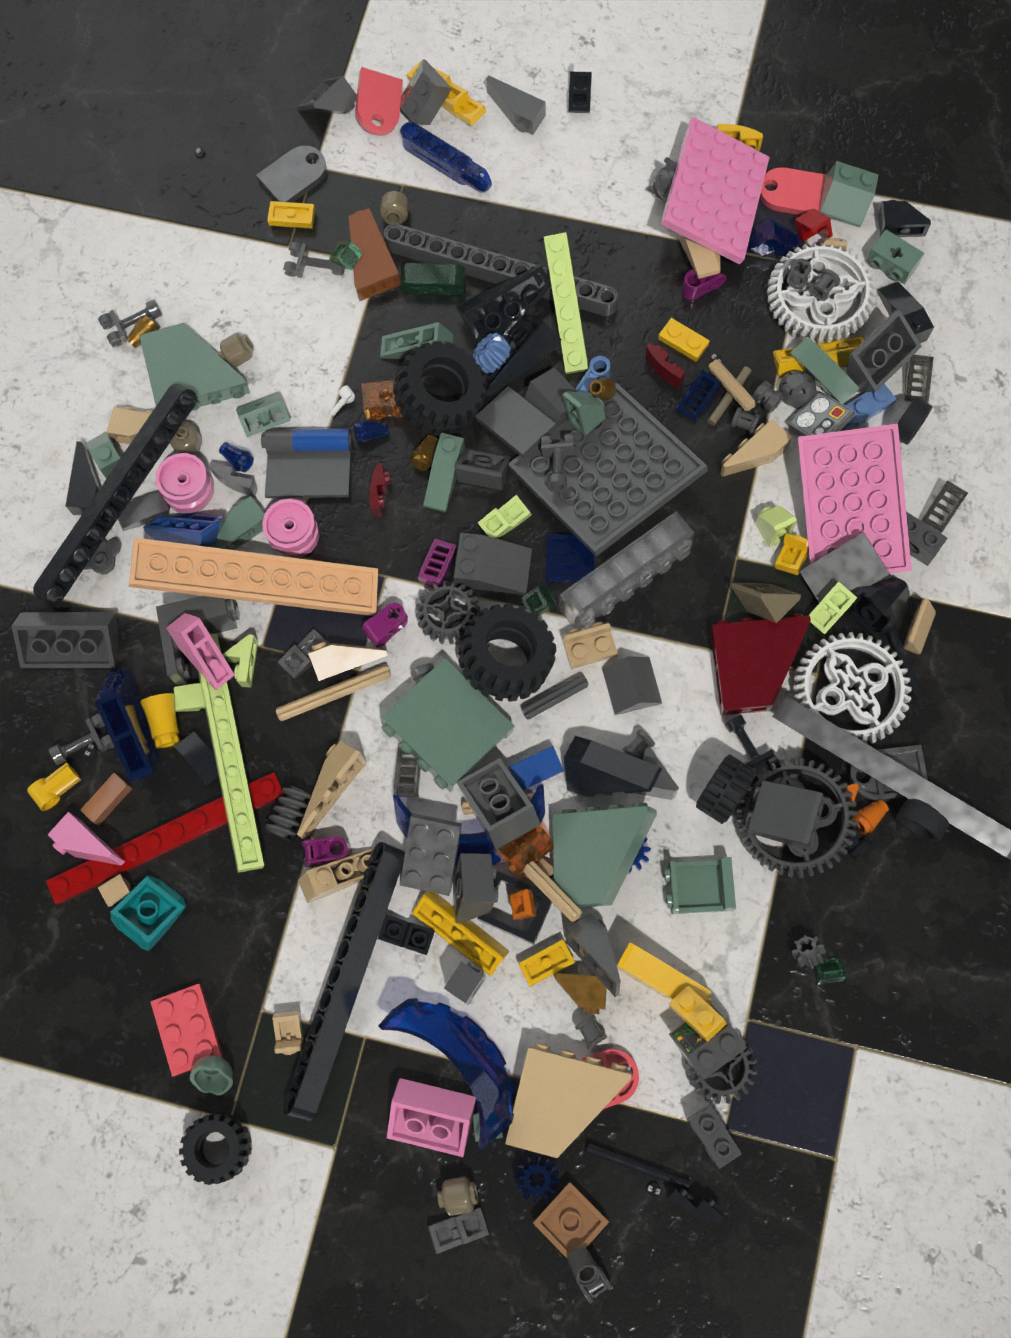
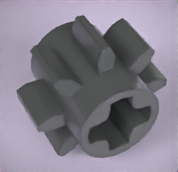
(808, 951)

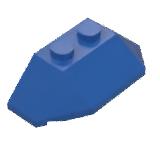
(186, 528)

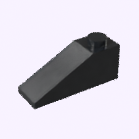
(897, 297)
(83, 481)

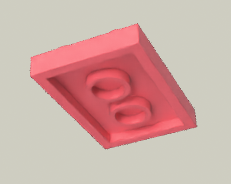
(186, 1028)

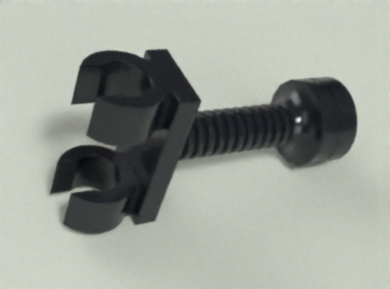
(737, 726)

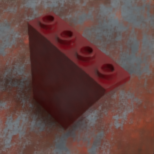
(754, 660)

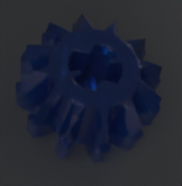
(538, 1188)

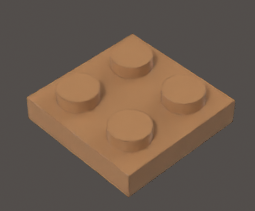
(570, 1220)

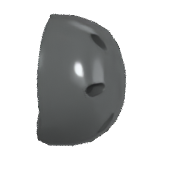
(796, 383)

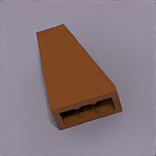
(375, 268)

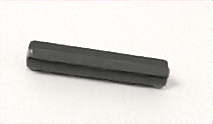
(554, 697)

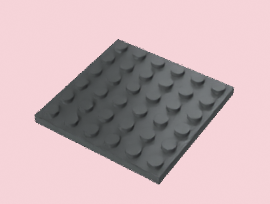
(617, 473)

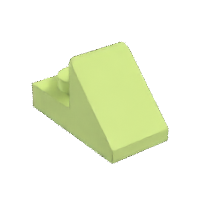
(245, 654)

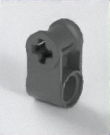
(587, 1273)

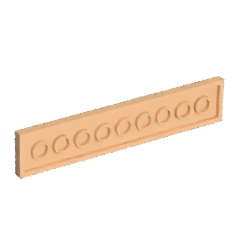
(253, 577)

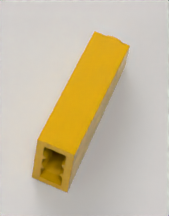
(657, 974)

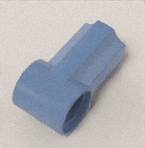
(592, 375)

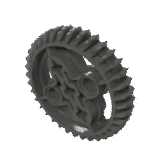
(843, 806)

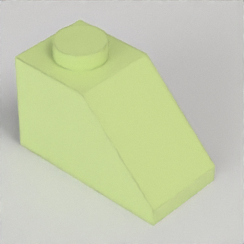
(774, 524)

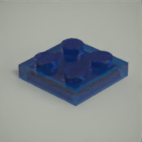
(567, 559)

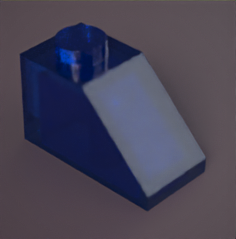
(772, 239)

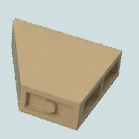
(560, 1098)

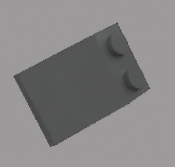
(492, 564)
(498, 803)

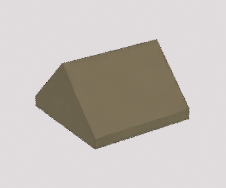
(765, 599)

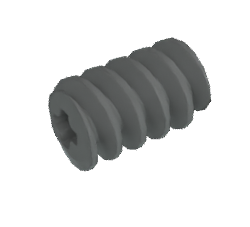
(288, 812)

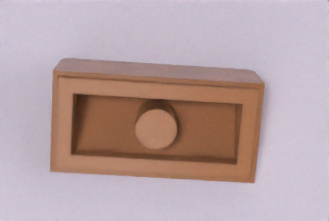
(106, 799)

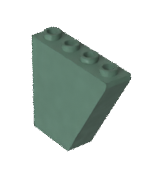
(182, 358)
(597, 850)

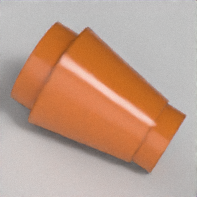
(871, 815)

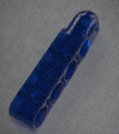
(444, 157)

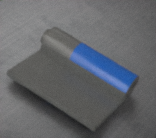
(307, 463)

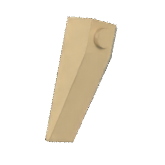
(703, 260)
(337, 773)

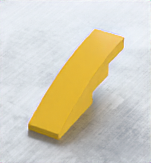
(458, 101)

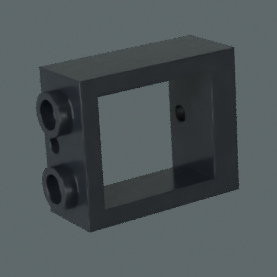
(538, 920)

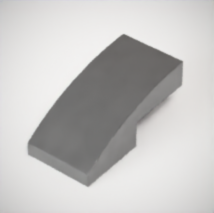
(228, 477)
(143, 509)
(297, 659)
(457, 1230)

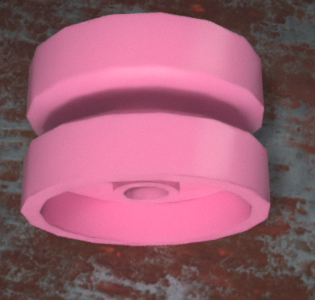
(184, 483)
(291, 528)

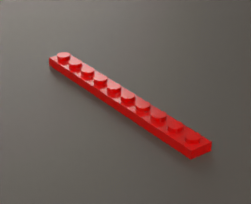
(158, 842)

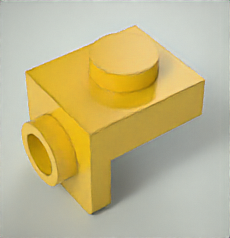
(792, 554)

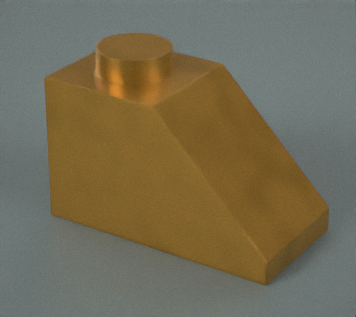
(584, 990)

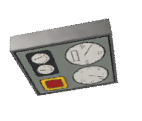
(820, 416)

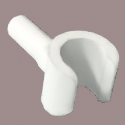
(347, 397)

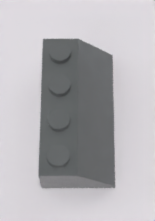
(66, 639)

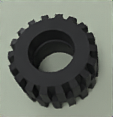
(725, 789)
(193, 1148)

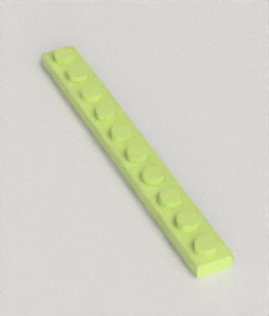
(232, 775)

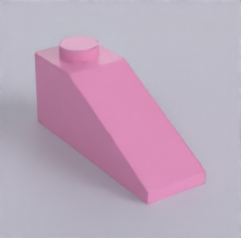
(200, 649)
(79, 840)

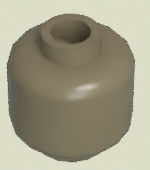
(394, 208)
(236, 349)
(186, 440)
(458, 1196)

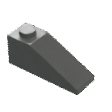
(518, 106)
(593, 946)

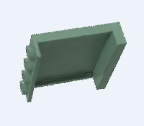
(446, 725)

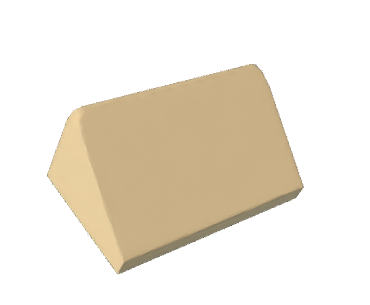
(920, 627)

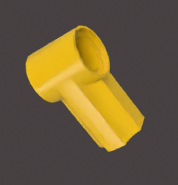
(47, 791)

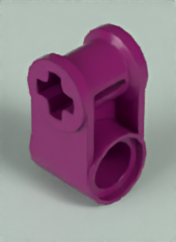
(702, 286)
(384, 626)
(320, 851)

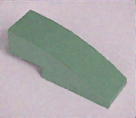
(824, 370)

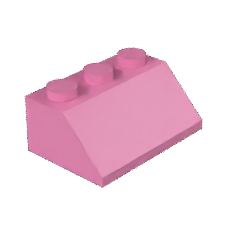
(430, 1117)

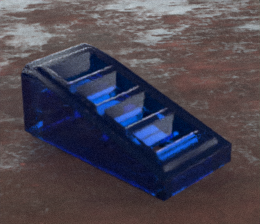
(709, 380)

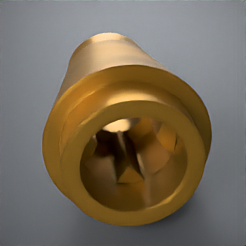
(143, 326)
(603, 388)
(423, 455)

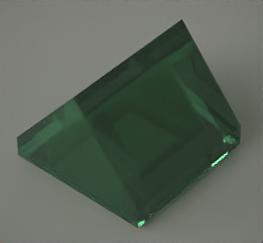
(829, 971)

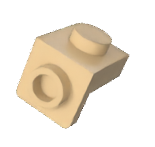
(288, 1032)

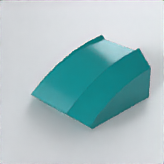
(148, 912)

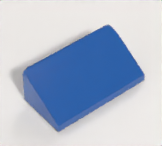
(536, 768)

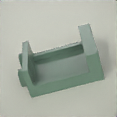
(700, 886)

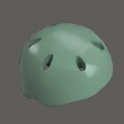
(212, 1075)

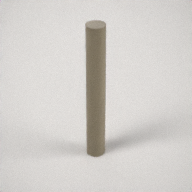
(726, 400)

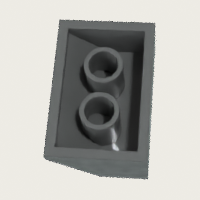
(882, 353)

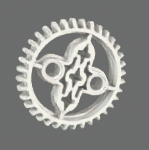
(801, 299)
(857, 678)

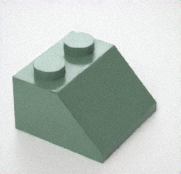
(848, 193)

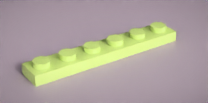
(566, 303)

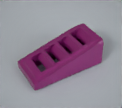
(429, 579)

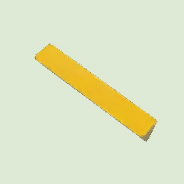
(836, 350)
(463, 936)

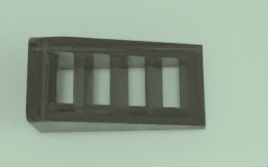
(918, 360)
(953, 490)
(406, 785)

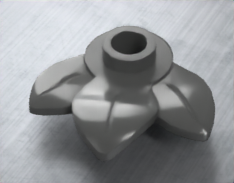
(103, 559)

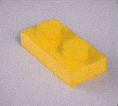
(291, 214)
(683, 339)
(546, 963)
(697, 1013)

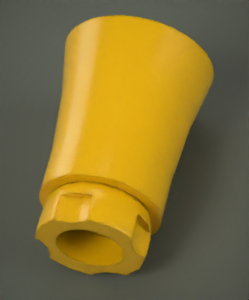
(162, 719)

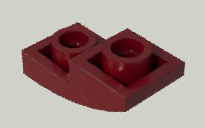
(658, 360)
(378, 487)

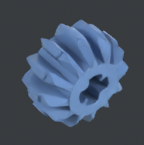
(491, 352)

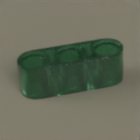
(432, 278)

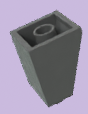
(786, 814)

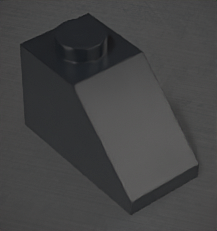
(902, 219)

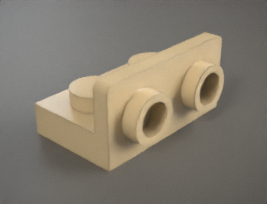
(589, 645)

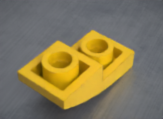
(743, 134)

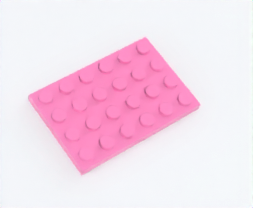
(715, 190)
(853, 488)

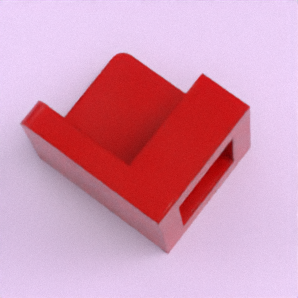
(813, 223)

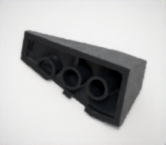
(604, 770)

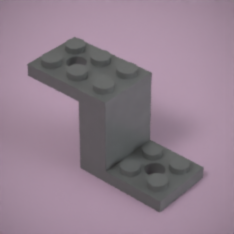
(215, 613)

